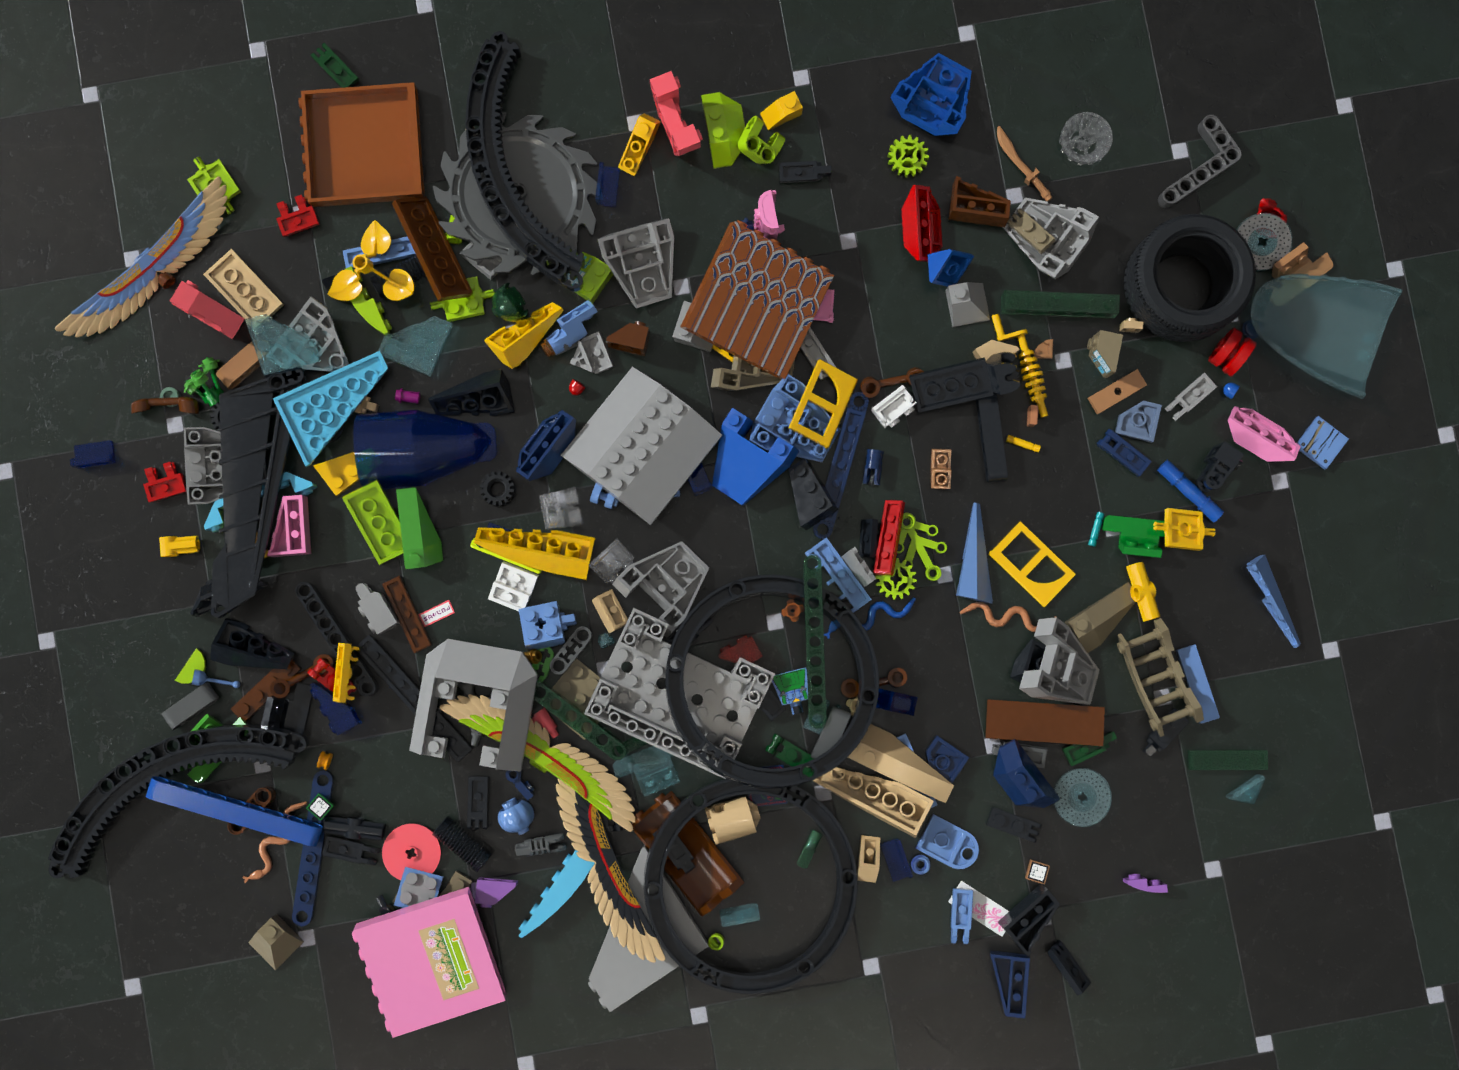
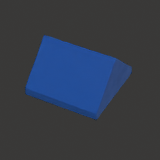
(947, 266)

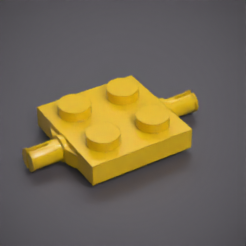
(1184, 529)

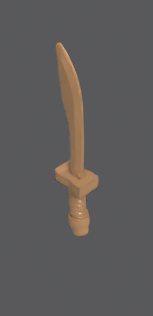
(1008, 148)

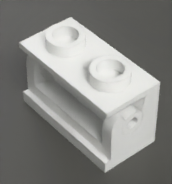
(893, 407)

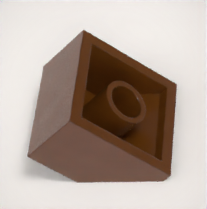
(630, 338)

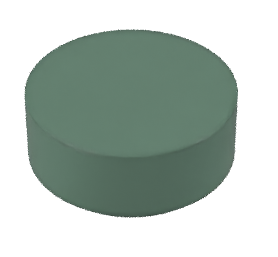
(170, 392)

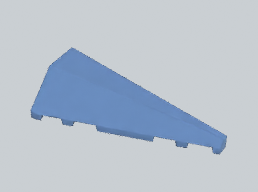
(1262, 574)
(974, 575)

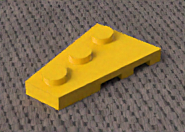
(339, 473)

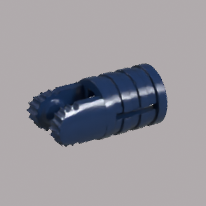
(873, 462)

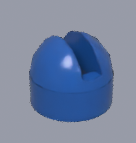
(1230, 389)

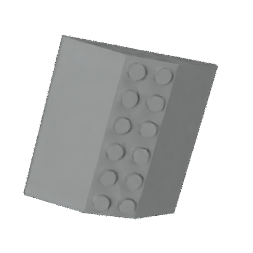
(642, 445)

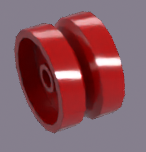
(1232, 352)

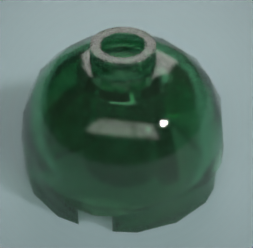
(508, 304)

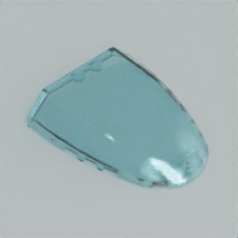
(1325, 325)

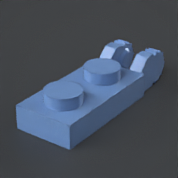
(961, 913)

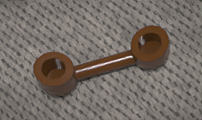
(870, 386)
(186, 404)
(850, 687)
(280, 688)

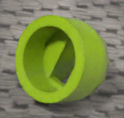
(712, 942)

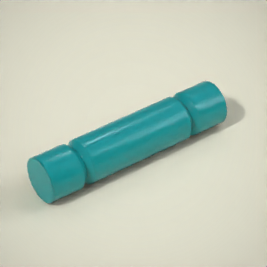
(1096, 529)

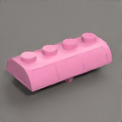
(765, 216)

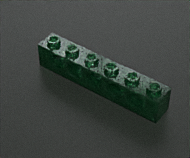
(1060, 304)

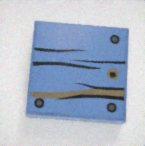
(1321, 442)

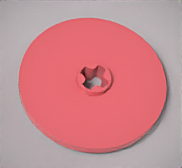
(408, 837)

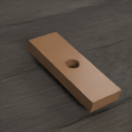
(1126, 386)

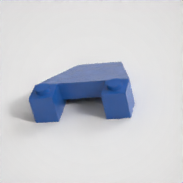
(744, 467)

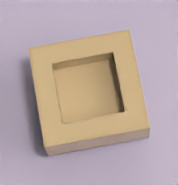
(1131, 325)

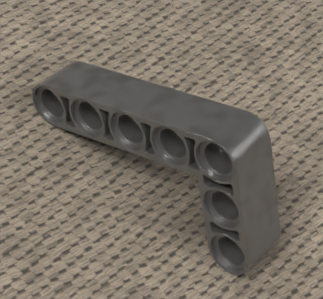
(1205, 170)

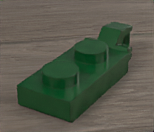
(1079, 753)

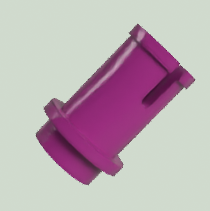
(407, 396)

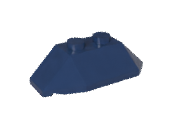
(545, 446)
(1022, 778)

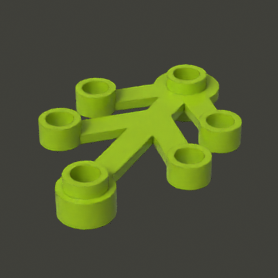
(918, 543)

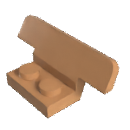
(1298, 263)

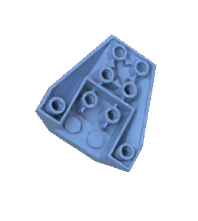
(777, 415)

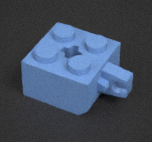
(552, 631)

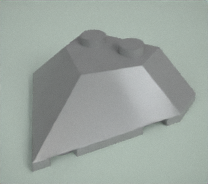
(316, 324)

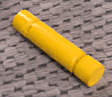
(1023, 443)

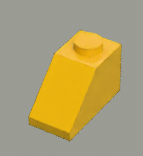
(782, 111)

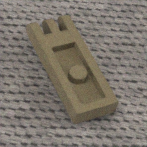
(1031, 231)

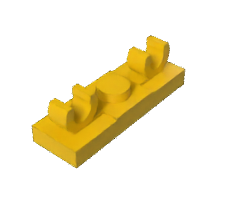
(343, 672)

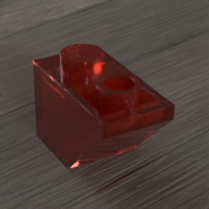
(745, 649)

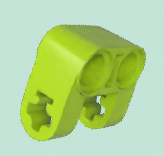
(770, 148)

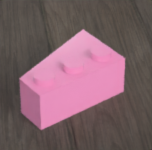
(292, 528)

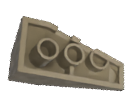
(1101, 618)

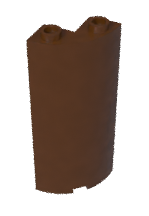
(713, 876)

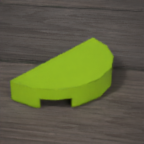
(197, 662)

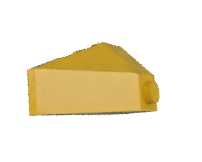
(519, 340)

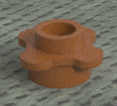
(793, 615)

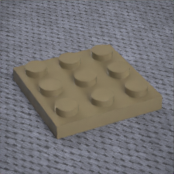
(578, 687)

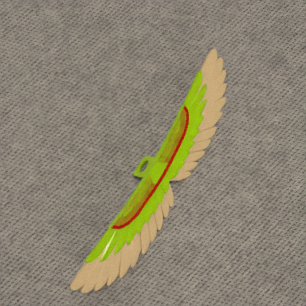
(562, 761)

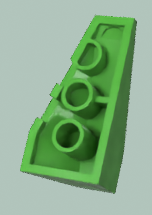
(419, 538)

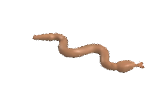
(1006, 617)
(271, 840)

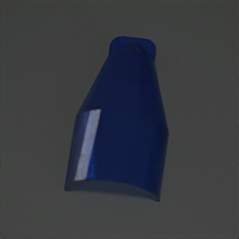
(417, 447)

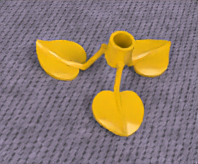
(346, 283)

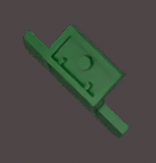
(1136, 535)

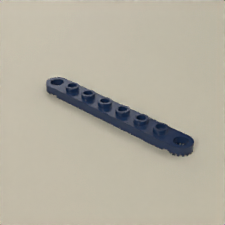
(843, 458)
(311, 858)

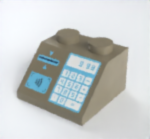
(1105, 351)

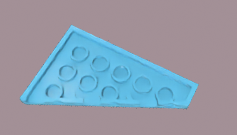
(323, 405)

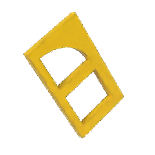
(844, 385)
(1039, 591)

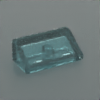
(739, 914)

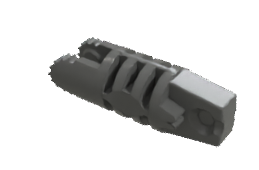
(540, 845)

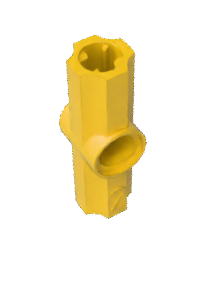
(1143, 591)

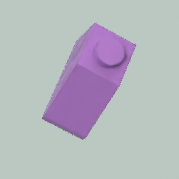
(492, 890)

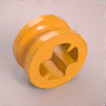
(324, 760)

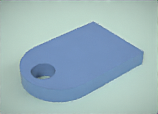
(946, 843)

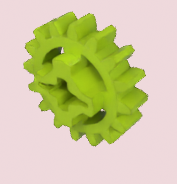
(912, 162)
(904, 579)

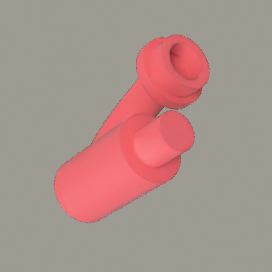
(546, 721)

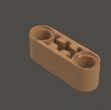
(239, 367)

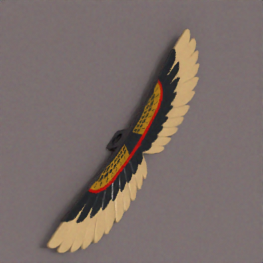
(606, 877)

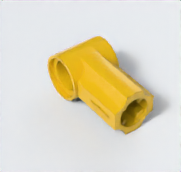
(173, 546)

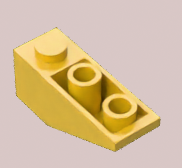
(639, 143)

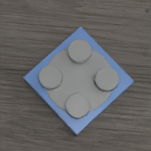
(417, 887)

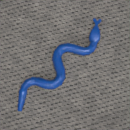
(872, 612)

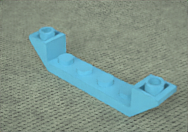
(216, 516)

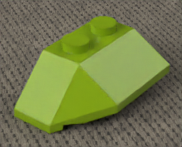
(724, 127)

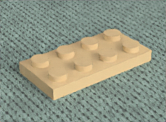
(242, 287)

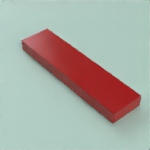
(889, 537)

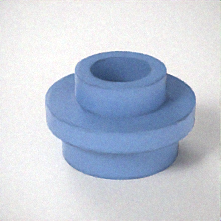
(924, 869)

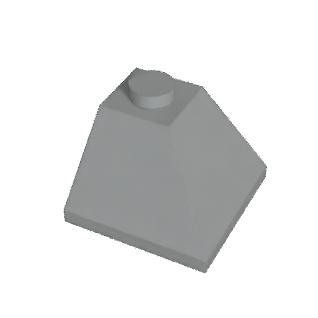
(967, 303)

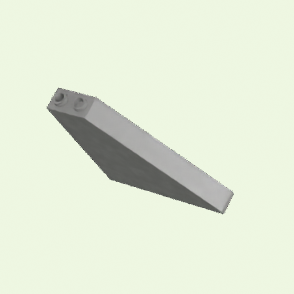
(620, 974)

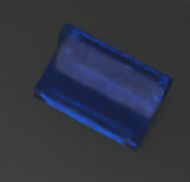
(607, 185)
(93, 454)
(896, 859)

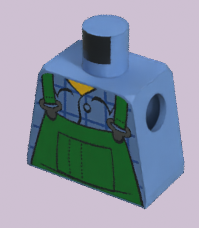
(792, 688)

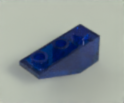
(341, 715)

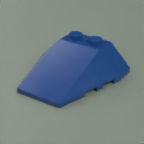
(935, 96)

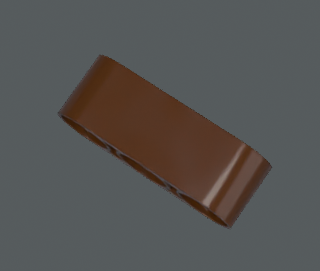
(255, 799)

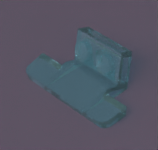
(651, 767)

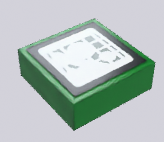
(320, 806)

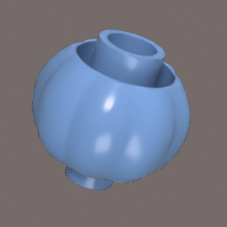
(516, 816)

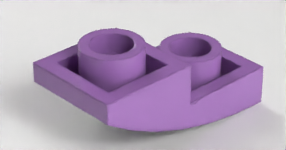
(1140, 883)

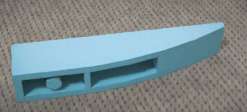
(564, 886)

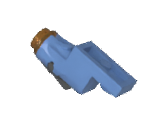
(571, 330)

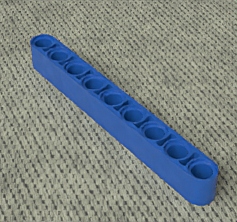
(234, 811)

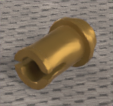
(534, 656)

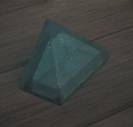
(1247, 791)

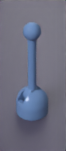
(200, 678)

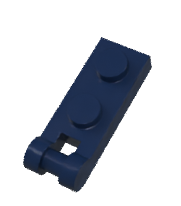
(1124, 453)

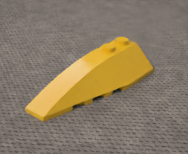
(550, 552)

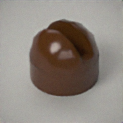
(166, 280)

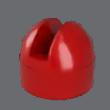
(576, 387)

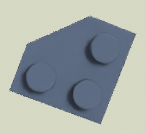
(1139, 421)

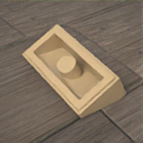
(610, 611)

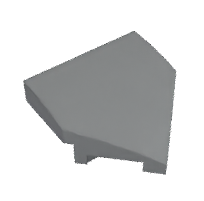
(593, 354)

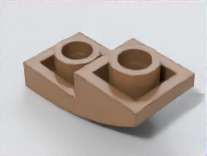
(941, 468)

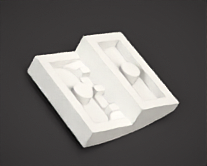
(513, 586)

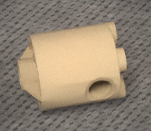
(732, 819)

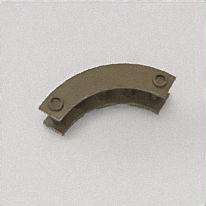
(1173, 671)

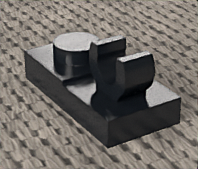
(868, 538)

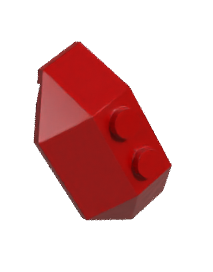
(921, 223)

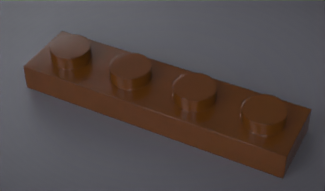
(257, 696)

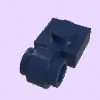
(524, 788)

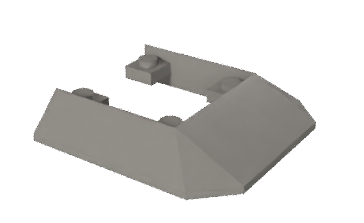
(482, 665)

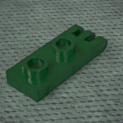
(335, 67)

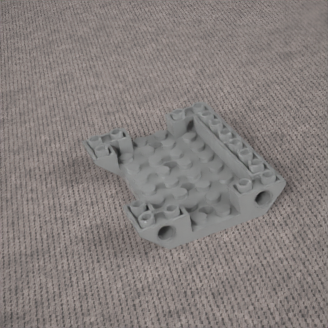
(640, 707)

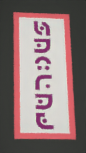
(436, 613)

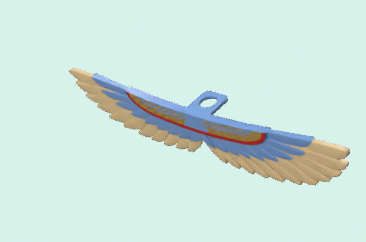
(166, 255)

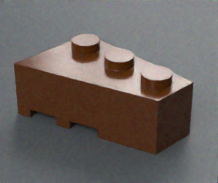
(977, 206)

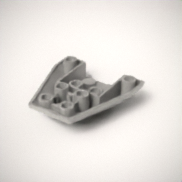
(202, 465)

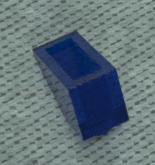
(896, 702)

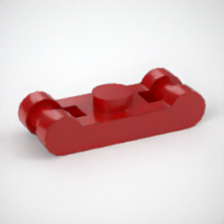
(328, 677)

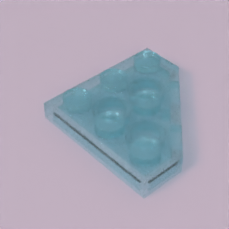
(279, 345)
(417, 345)

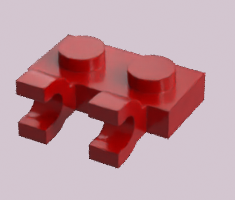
(296, 221)
(165, 487)

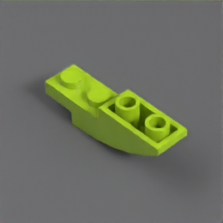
(371, 310)

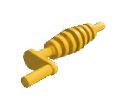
(1028, 361)

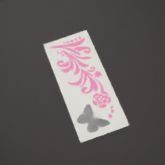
(985, 910)

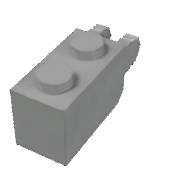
(376, 609)

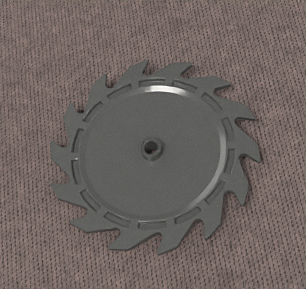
(541, 169)

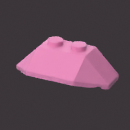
(1262, 436)

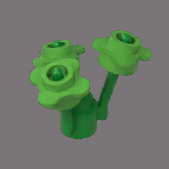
(199, 378)

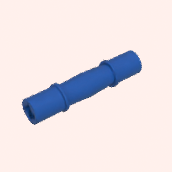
(1190, 491)

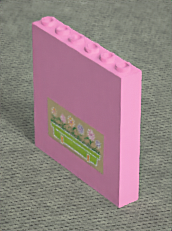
(429, 962)

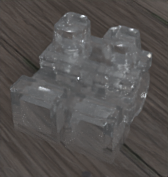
(559, 509)

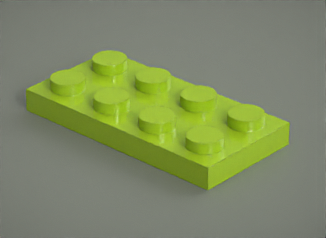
(376, 520)

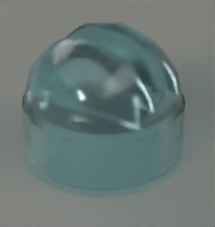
(605, 640)

